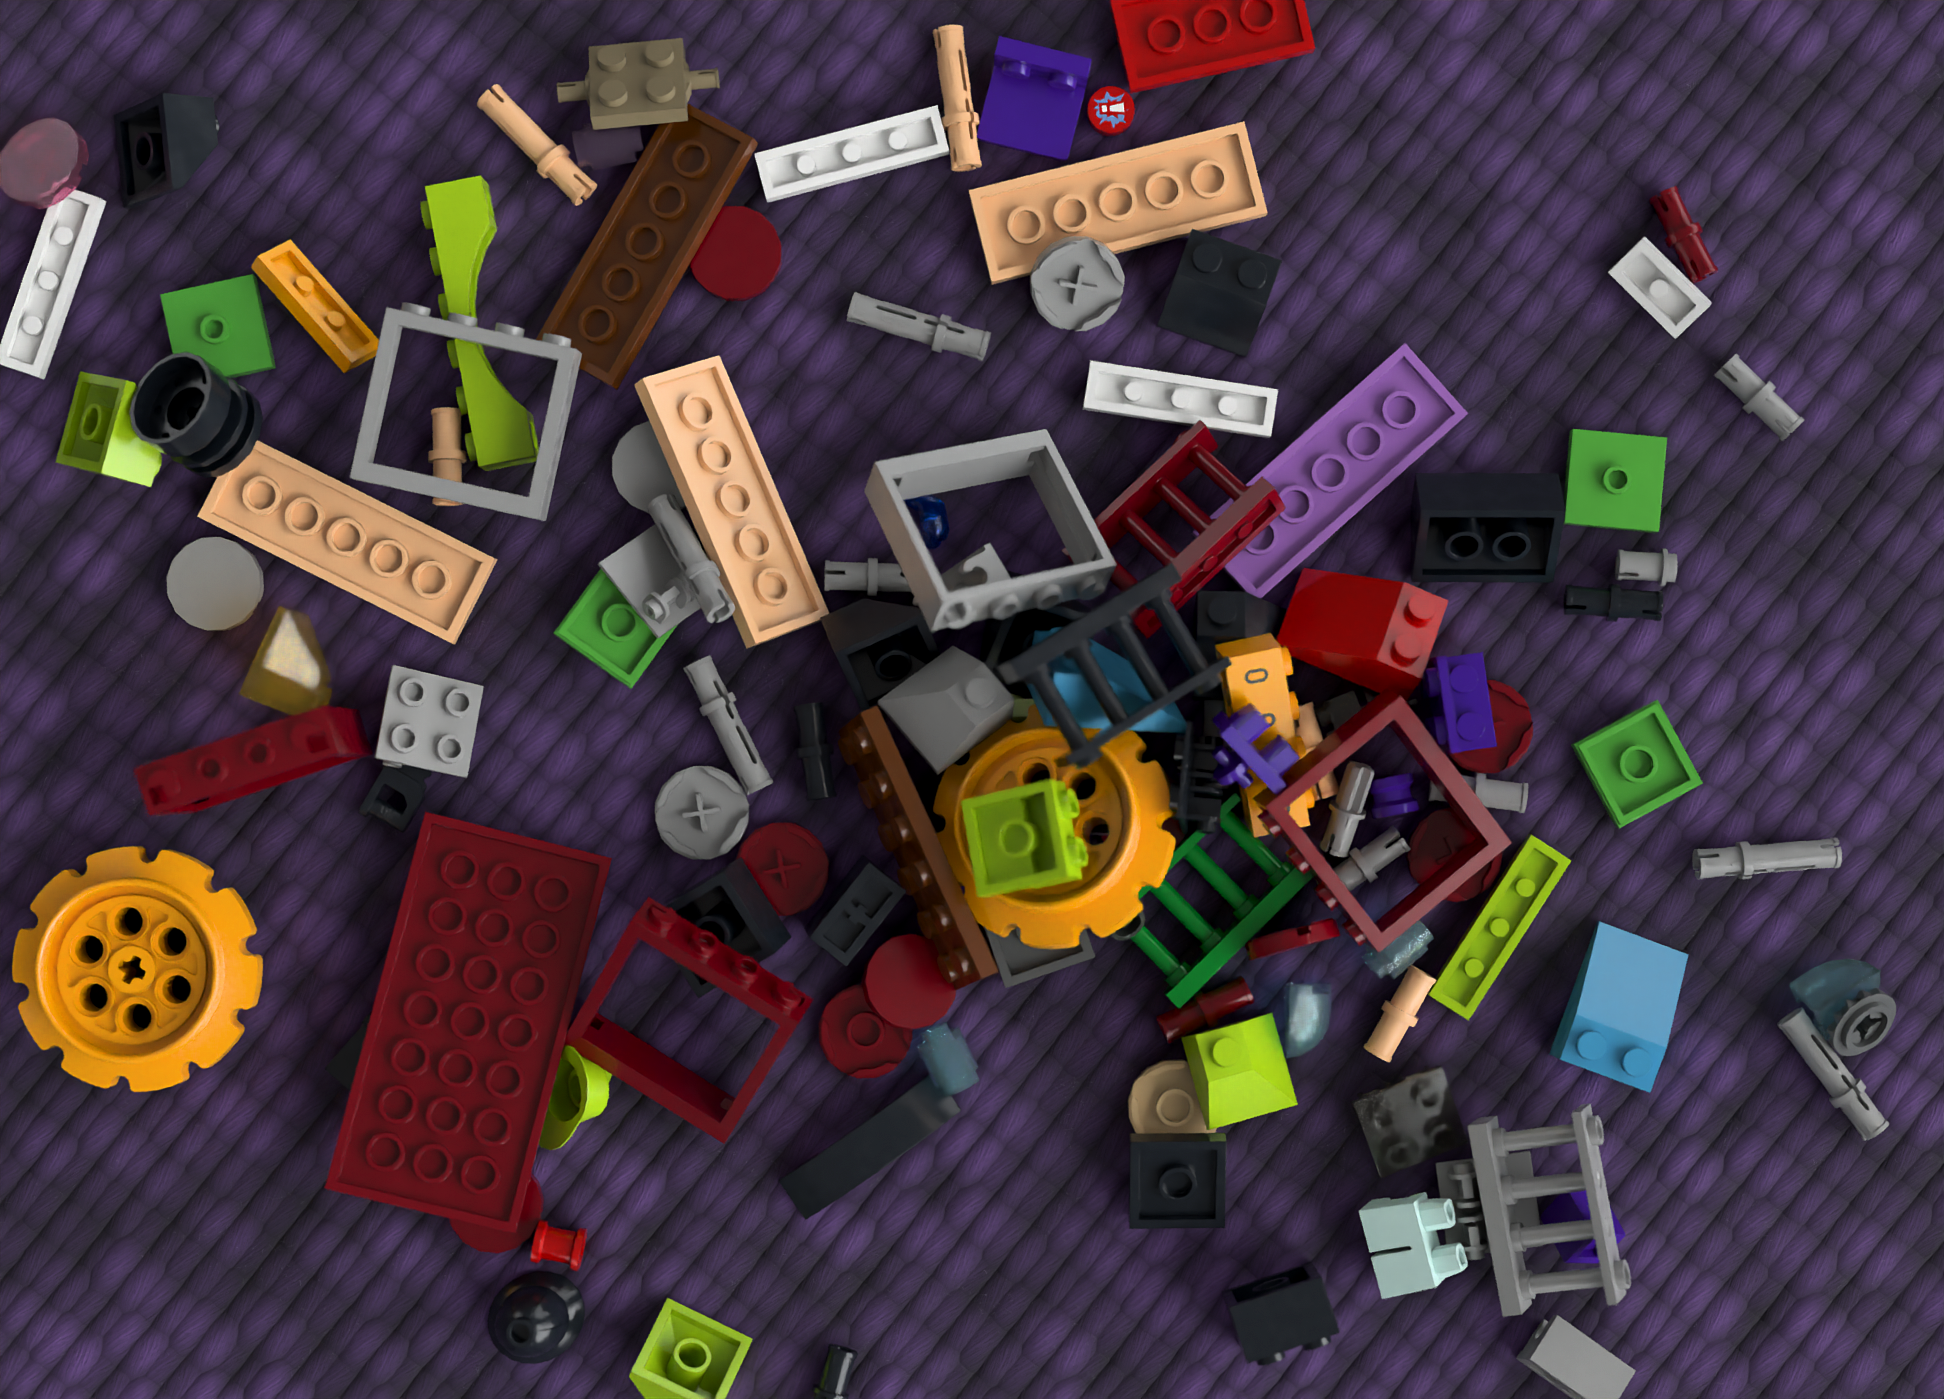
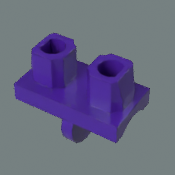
(1267, 763)

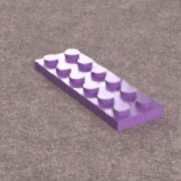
(1344, 465)

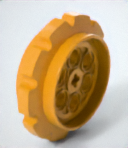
(1127, 797)
(60, 974)

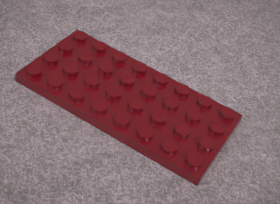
(469, 1023)

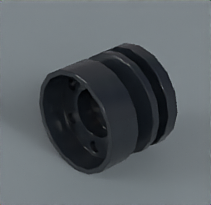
(196, 415)

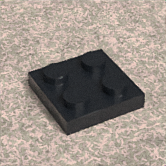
(1177, 1180)

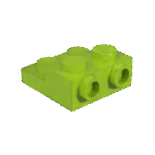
(1024, 838)

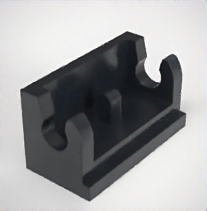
(854, 910)

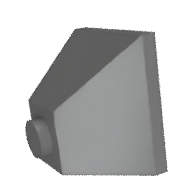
(949, 707)

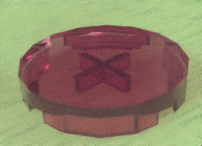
(42, 163)

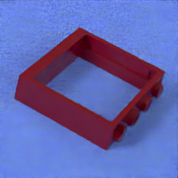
(1322, 759)
(253, 761)
(655, 1072)

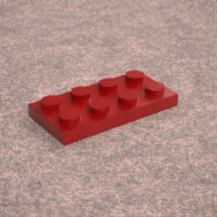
(1202, 38)

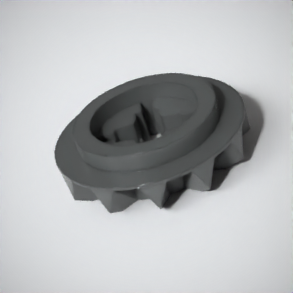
(1862, 1022)

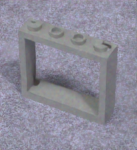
(465, 329)
(975, 465)

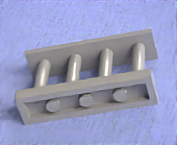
(1510, 1239)

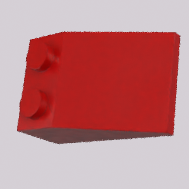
(1362, 628)

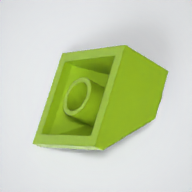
(101, 433)
(1239, 1071)
(688, 1356)

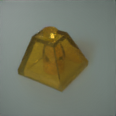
(289, 666)

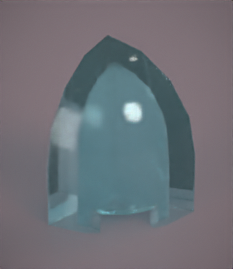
(1829, 985)
(1306, 1016)

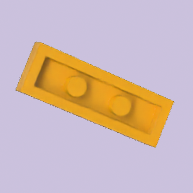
(316, 305)

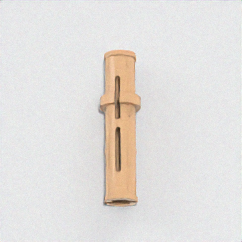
(959, 117)
(549, 157)

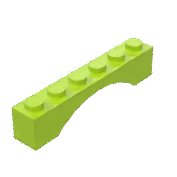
(463, 230)

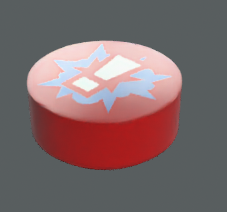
(1110, 111)

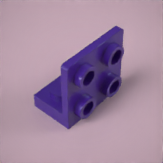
(1033, 99)
(1458, 703)

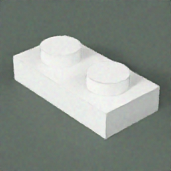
(1660, 287)

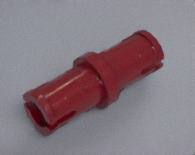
(1683, 235)
(1205, 1009)

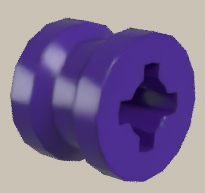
(1392, 795)

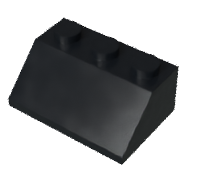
(1486, 527)

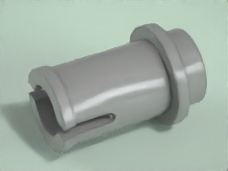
(1646, 566)

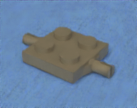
(638, 84)

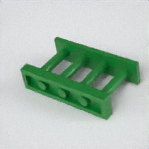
(1250, 912)

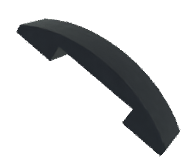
(869, 1147)

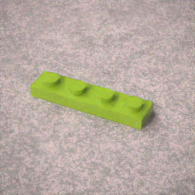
(1498, 926)

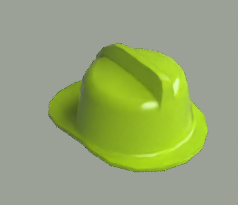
(577, 1095)

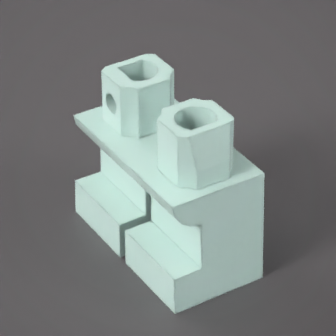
(1408, 1243)

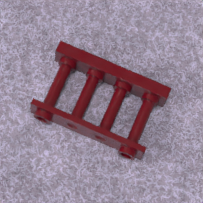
(1217, 539)

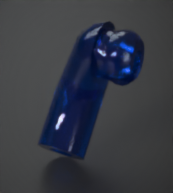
(932, 519)

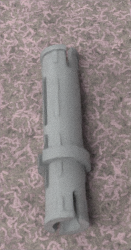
(928, 329)
(698, 572)
(728, 725)
(1755, 859)
(1844, 1089)

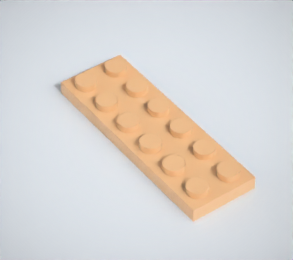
(1121, 199)
(732, 499)
(350, 540)

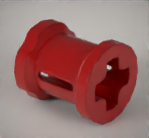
(558, 1245)

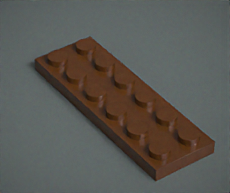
(648, 242)
(917, 849)

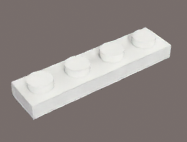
(852, 153)
(50, 283)
(1180, 399)

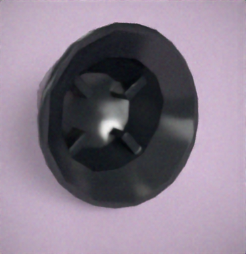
(536, 1317)

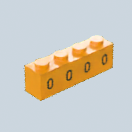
(1260, 678)

